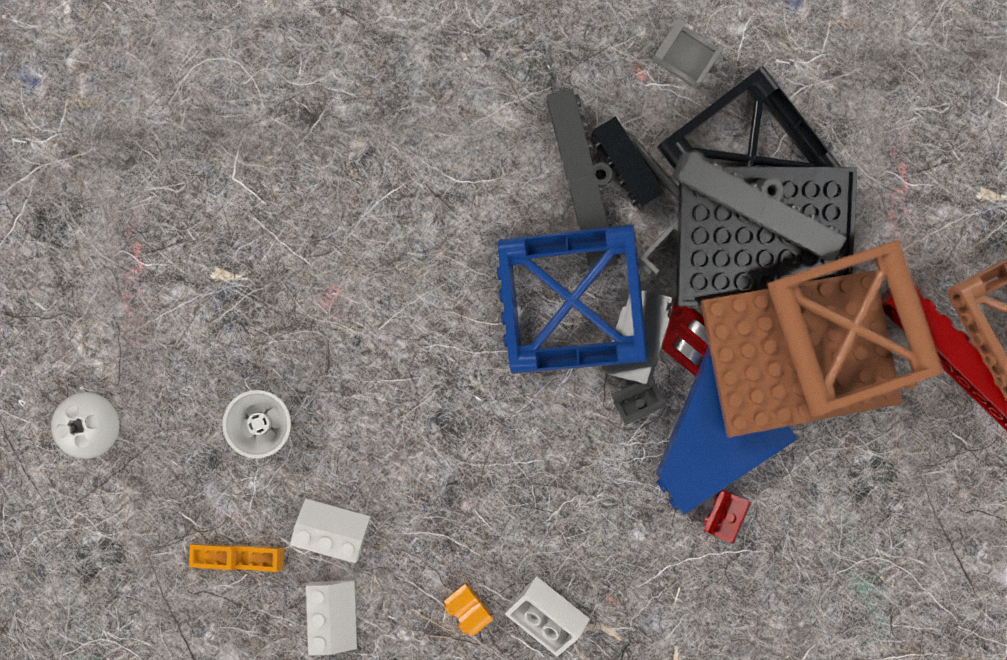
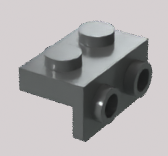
(637, 401)

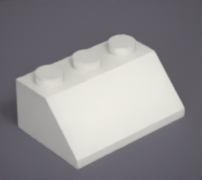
(330, 530)
(547, 616)
(331, 617)

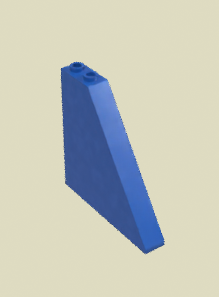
(699, 453)

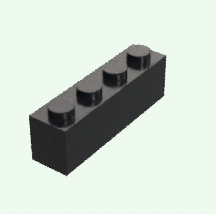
(627, 163)

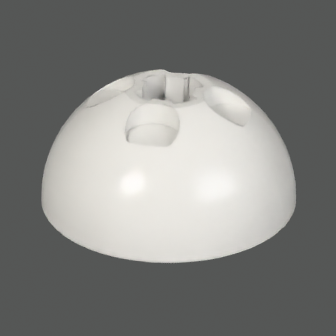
(245, 417)
(96, 428)

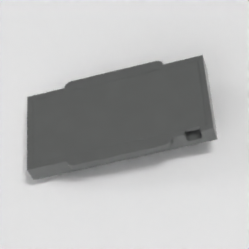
(657, 314)

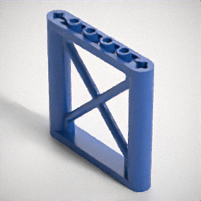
(521, 251)

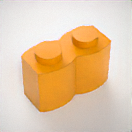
(468, 610)

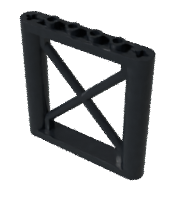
(763, 90)

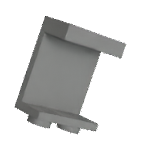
(645, 266)

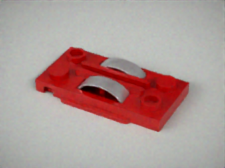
(686, 337)

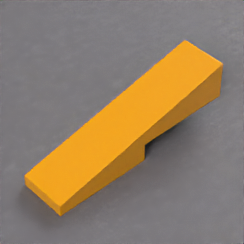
(236, 557)

